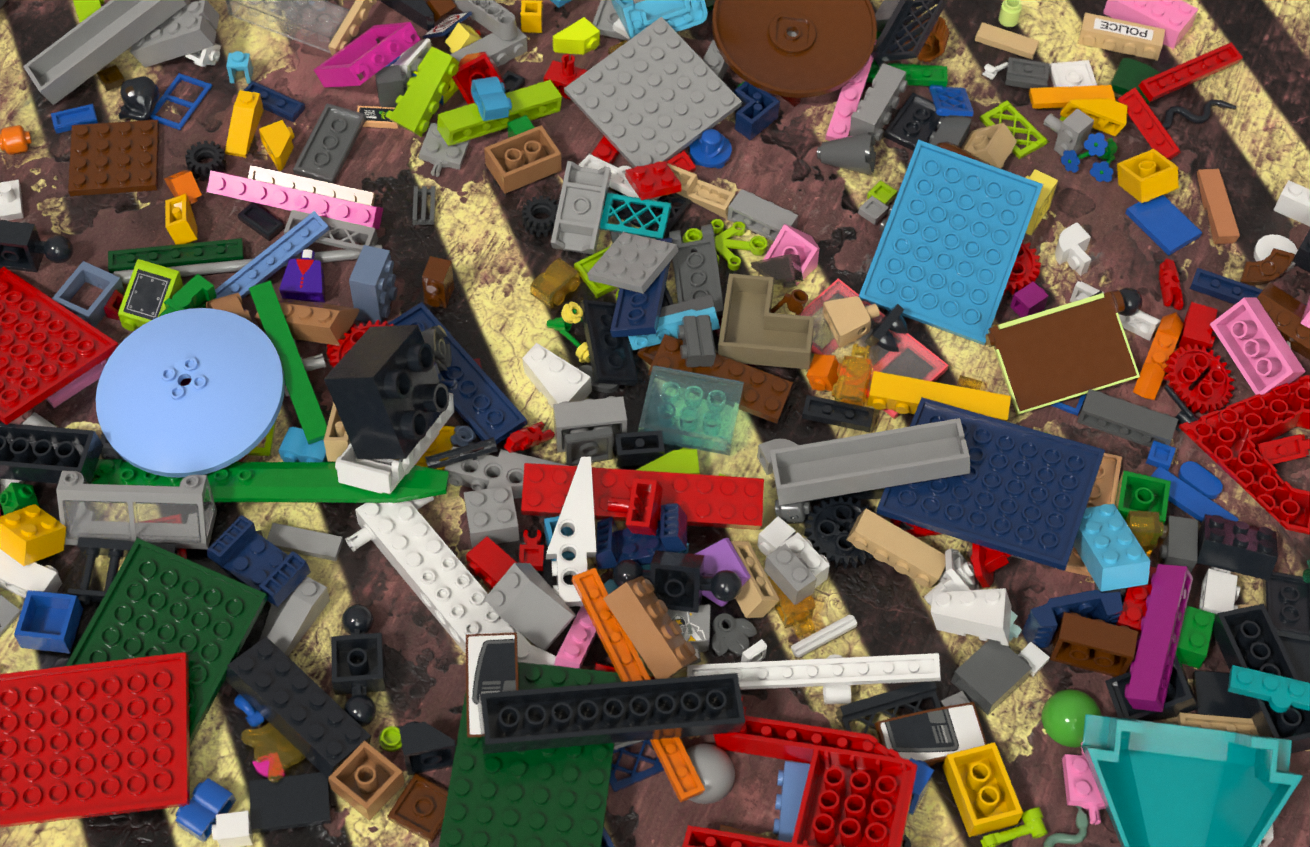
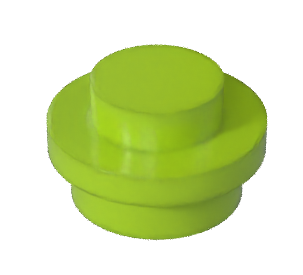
(390, 739)

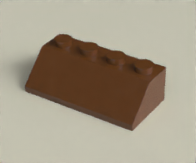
(1287, 316)

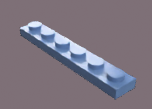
(274, 256)

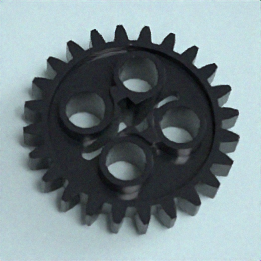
(826, 519)

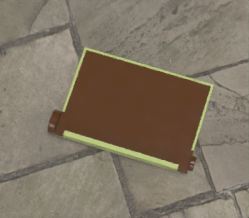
(1064, 352)

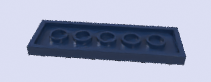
(640, 312)

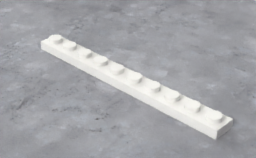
(827, 671)

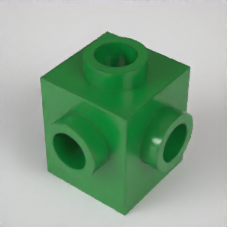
(17, 497)

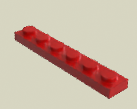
(1190, 72)

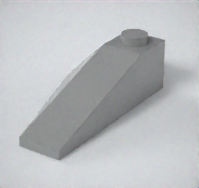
(295, 615)

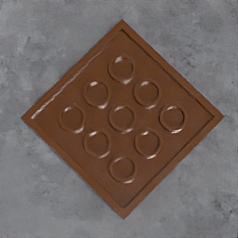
(114, 158)

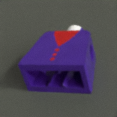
(304, 279)

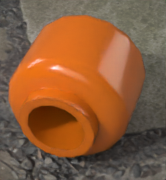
(14, 139)

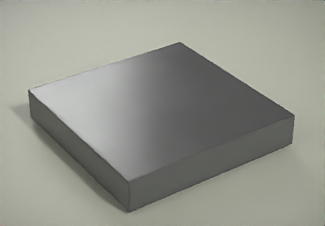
(593, 444)

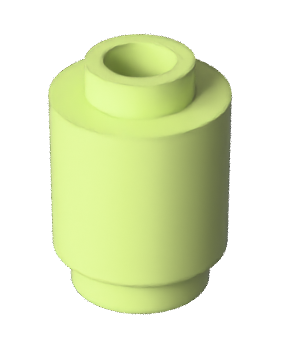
(1010, 12)

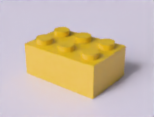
(982, 789)

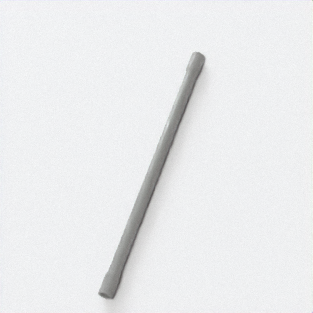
(236, 265)

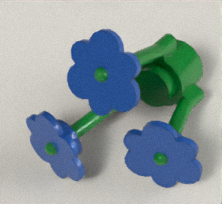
(1096, 145)

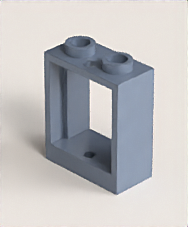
(95, 277)

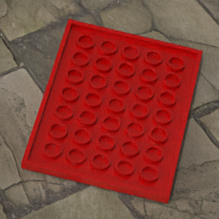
(41, 346)
(94, 739)

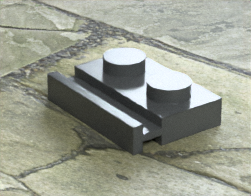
(1027, 73)

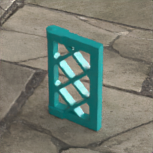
(604, 225)

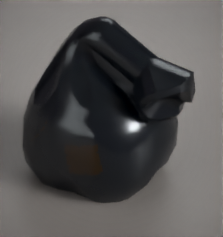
(139, 98)

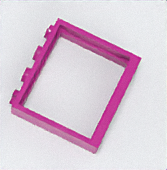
(367, 55)

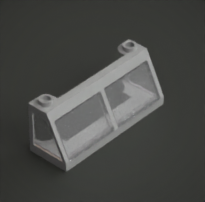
(130, 512)

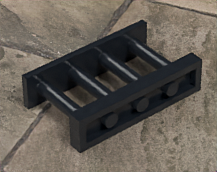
(115, 551)

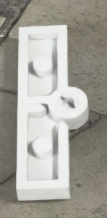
(618, 180)

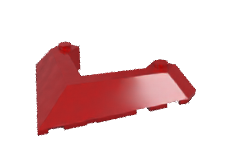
(1231, 439)

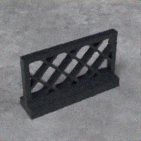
(900, 24)
(676, 212)
(886, 702)

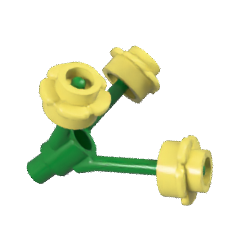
(571, 314)

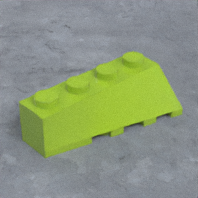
(424, 92)

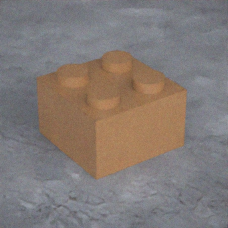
(366, 780)

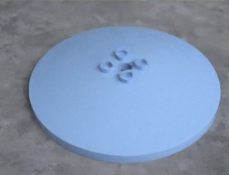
(196, 426)

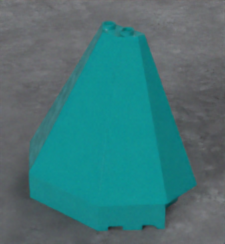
(1187, 782)

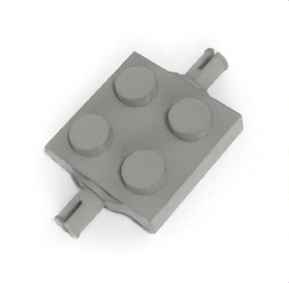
(439, 153)

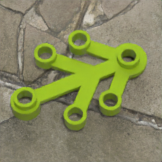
(724, 242)

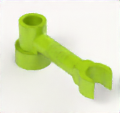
(1032, 825)

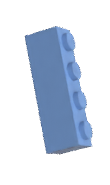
(793, 782)

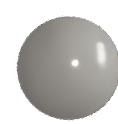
(714, 771)

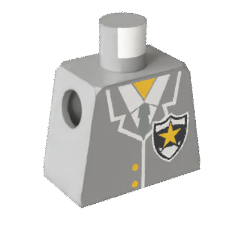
(694, 628)

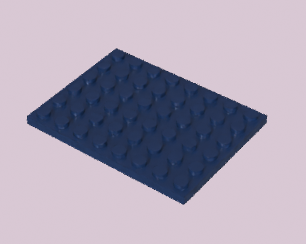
(1020, 493)

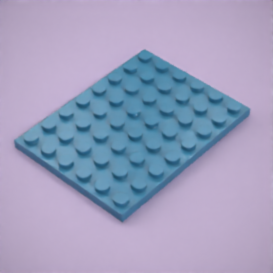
(951, 242)

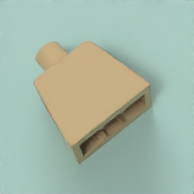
(848, 319)

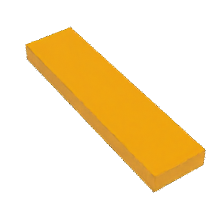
(1059, 96)

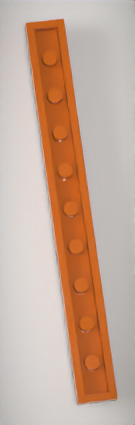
(630, 668)

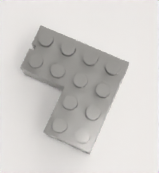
(181, 34)

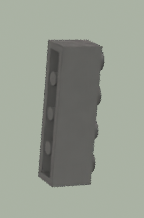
(1126, 419)

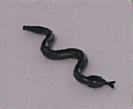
(1192, 117)

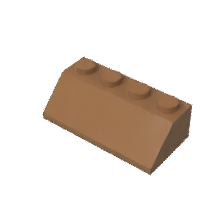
(316, 320)

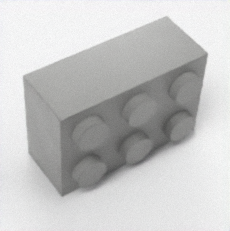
(588, 416)

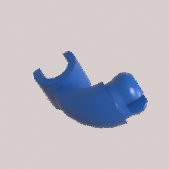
(253, 717)

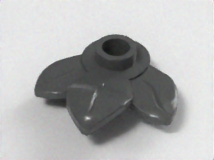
(733, 638)

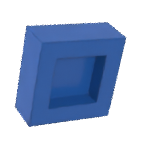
(1160, 455)

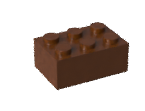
(1093, 645)

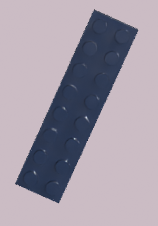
(476, 396)

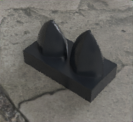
(881, 333)

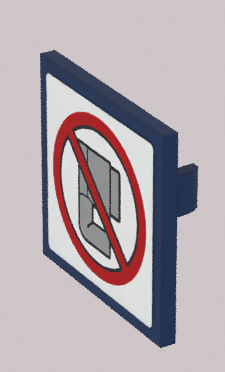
(447, 25)

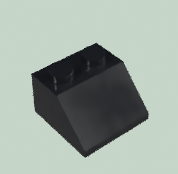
(426, 748)

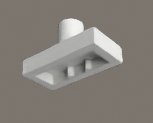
(11, 200)

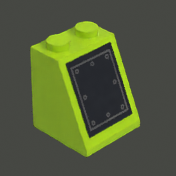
(146, 293)

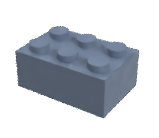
(373, 284)

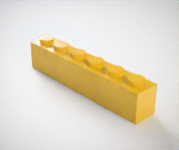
(905, 393)

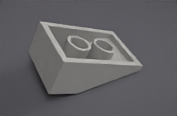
(530, 605)

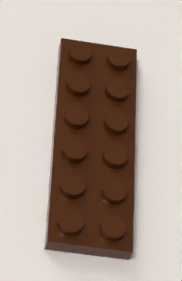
(761, 394)

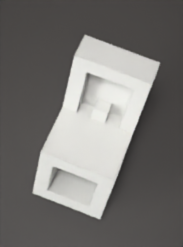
(1071, 248)

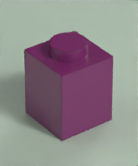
(1029, 300)

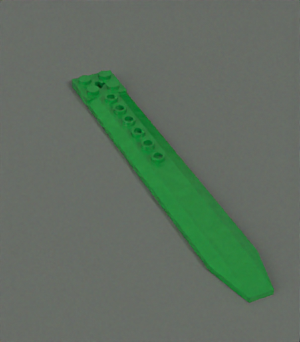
(282, 482)

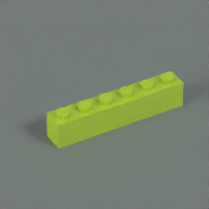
(466, 123)

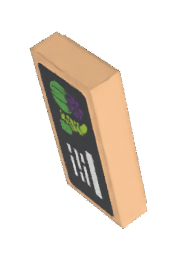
(377, 117)

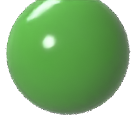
(1065, 716)

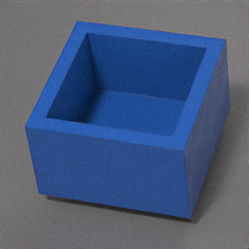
(48, 621)

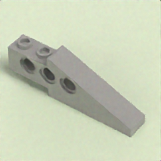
(507, 466)

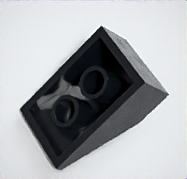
(1178, 698)

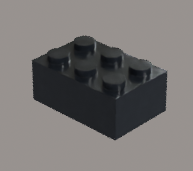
(1237, 547)

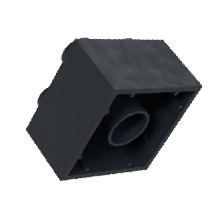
(387, 392)

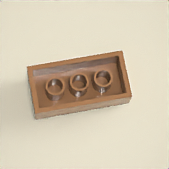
(651, 628)

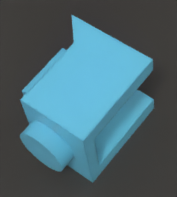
(239, 62)

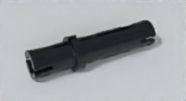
(488, 447)

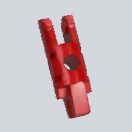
(1170, 284)
(528, 437)

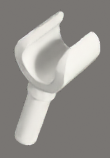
(991, 71)

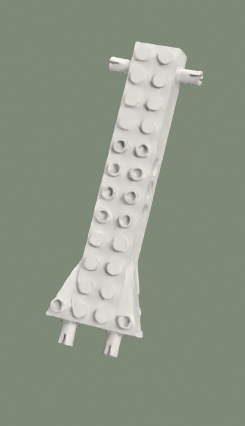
(435, 573)

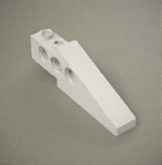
(579, 516)

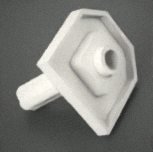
(957, 577)

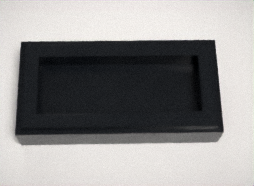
(261, 221)

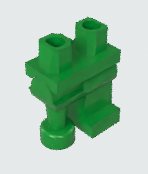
(191, 296)

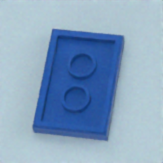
(1164, 224)

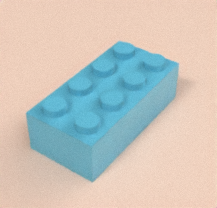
(1111, 550)

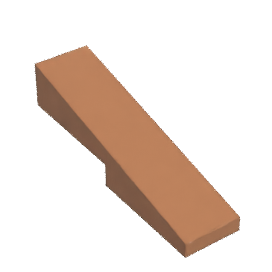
(1217, 204)

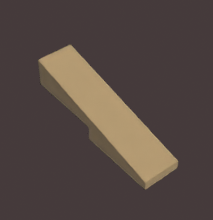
(703, 193)

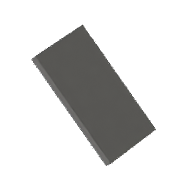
(329, 144)

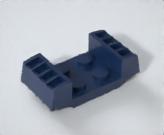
(618, 545)
(257, 561)
(1090, 604)

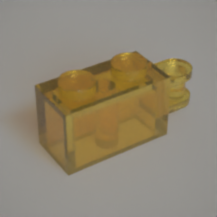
(854, 377)
(793, 615)

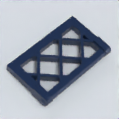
(635, 776)

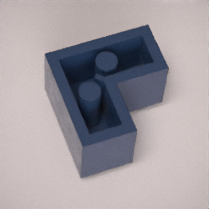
(757, 110)

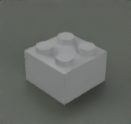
(492, 515)

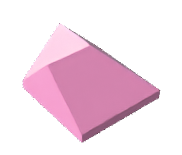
(798, 243)

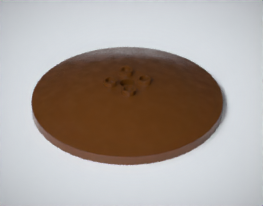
(825, 55)

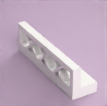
(1140, 323)

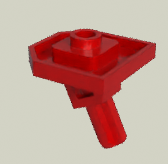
(986, 562)

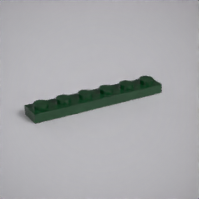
(177, 254)

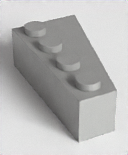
(878, 102)

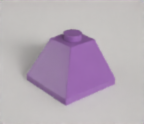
(722, 557)

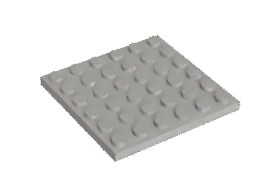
(652, 96)

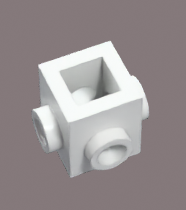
(205, 56)

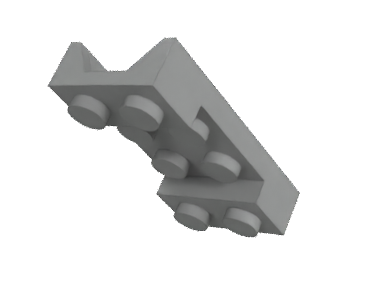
(580, 208)

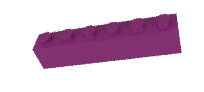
(1159, 638)

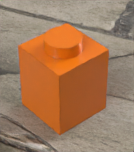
(823, 372)

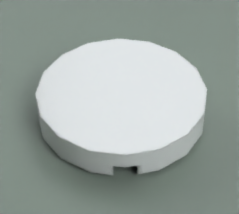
(1267, 243)

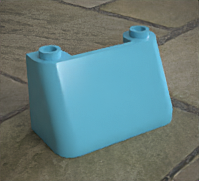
(677, 13)

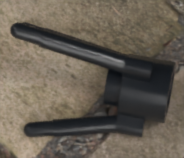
(1185, 414)

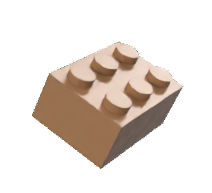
(523, 159)

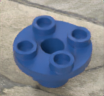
(711, 149)

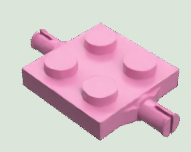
(1081, 786)

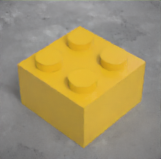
(1147, 175)
(31, 535)

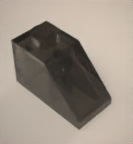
(784, 269)

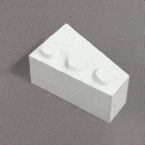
(555, 377)
(973, 613)

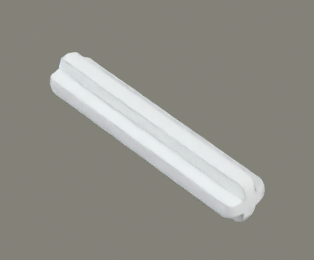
(824, 636)

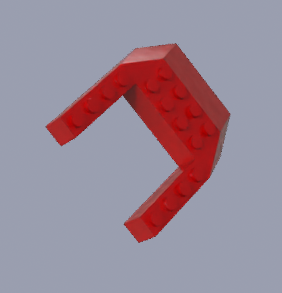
(852, 792)

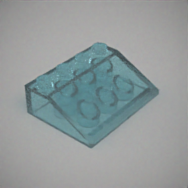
(692, 409)

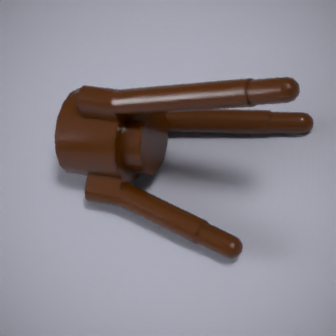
(795, 302)

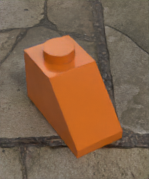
(184, 183)

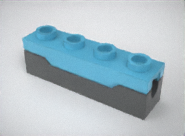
(672, 316)

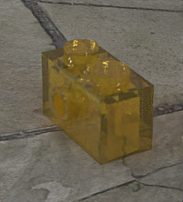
(1145, 528)

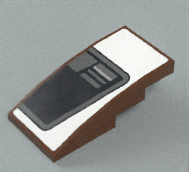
(489, 668)
(932, 732)

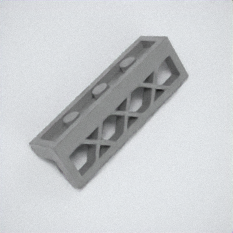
(338, 229)

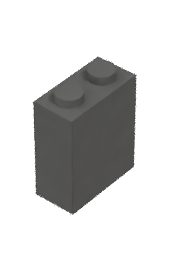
(991, 675)

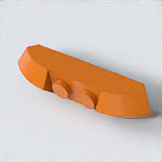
(1161, 347)

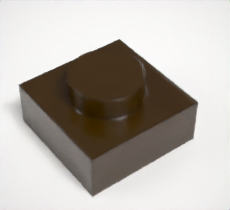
(111, 77)

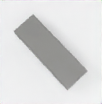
(305, 541)

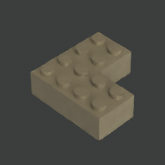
(755, 334)

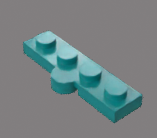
(1278, 690)

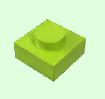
(883, 193)

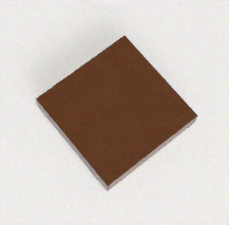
(420, 808)

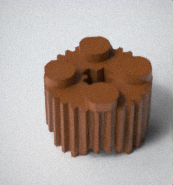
(935, 43)

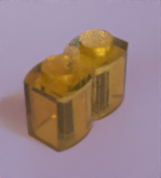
(555, 283)

